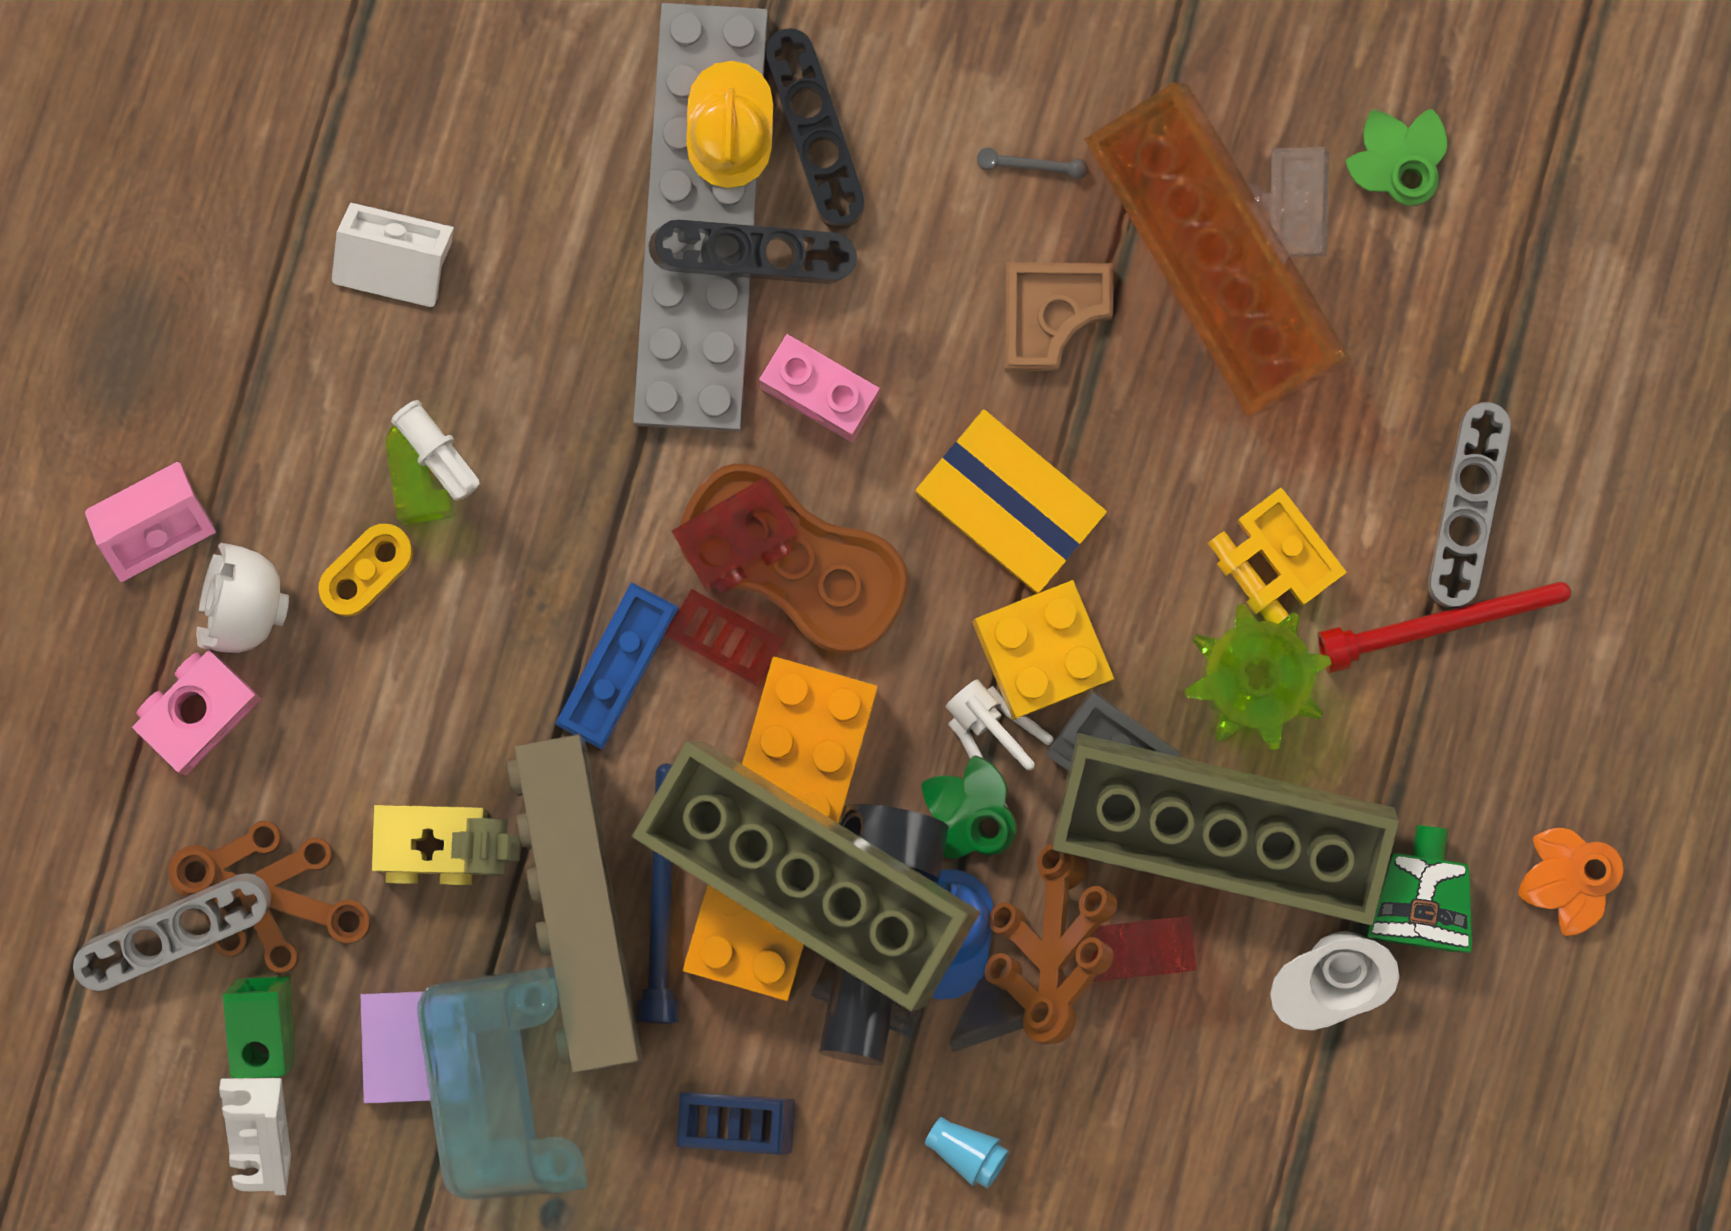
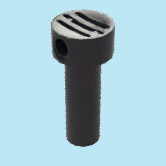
(856, 1012)

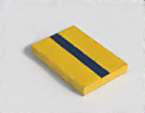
(1010, 501)

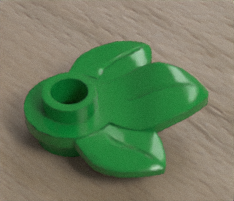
(965, 804)

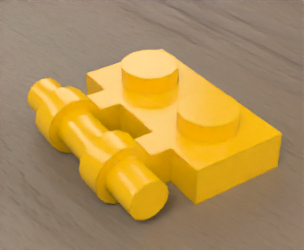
(1290, 548)

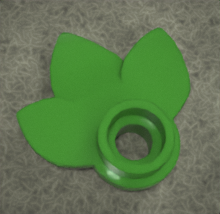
(1397, 150)

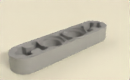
(1473, 506)
(174, 936)

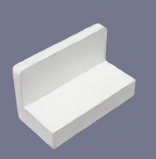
(390, 254)

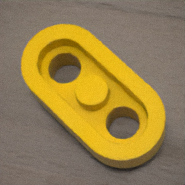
(363, 567)

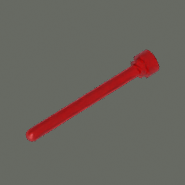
(1346, 646)

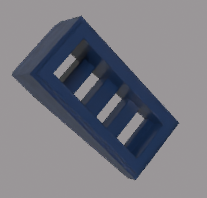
(781, 1126)

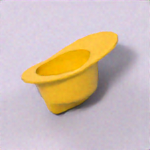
(729, 124)

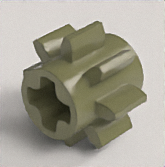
(485, 846)

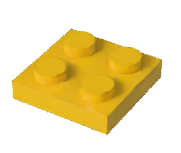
(1042, 650)

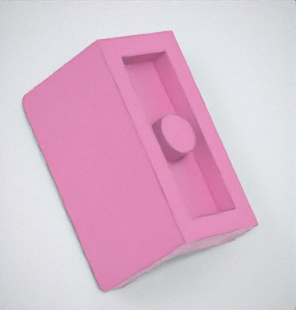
(149, 522)

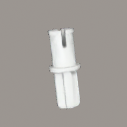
(436, 450)

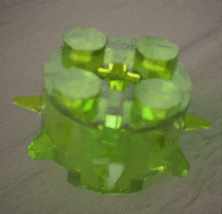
(1288, 672)

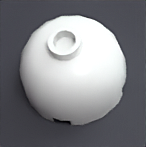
(240, 600)

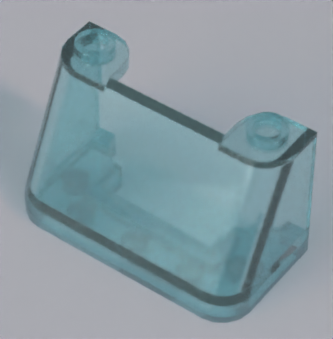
(483, 1089)

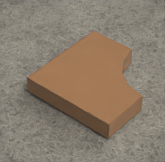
(1049, 306)

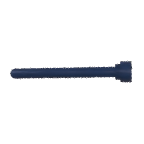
(658, 1000)

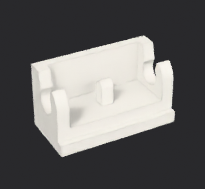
(257, 1132)

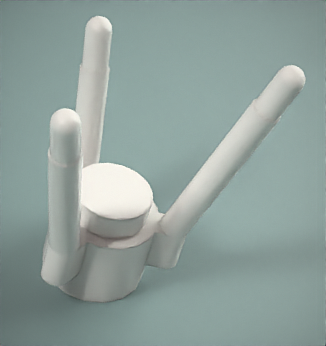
(976, 710)

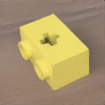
(396, 839)

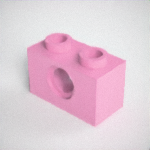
(819, 388)
(227, 704)

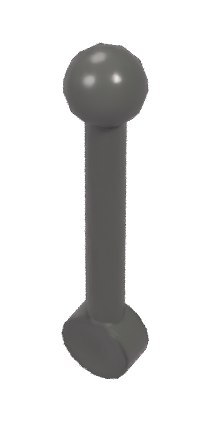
(989, 159)

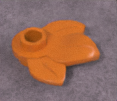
(1563, 880)

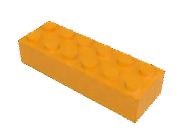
(809, 746)

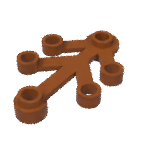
(281, 899)
(1049, 1010)

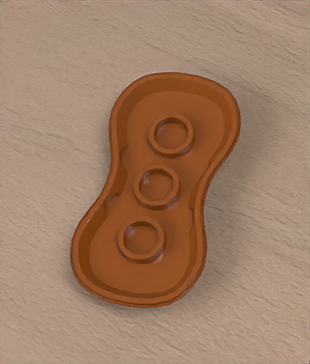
(835, 586)

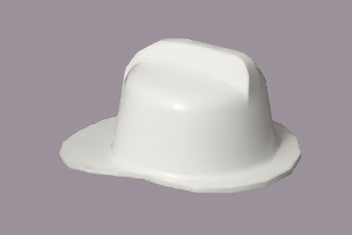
(1334, 981)

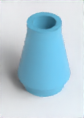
(967, 1151)

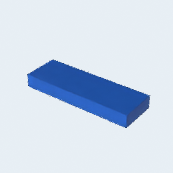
(617, 666)

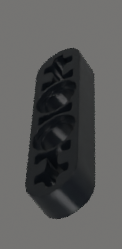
(819, 127)
(753, 245)

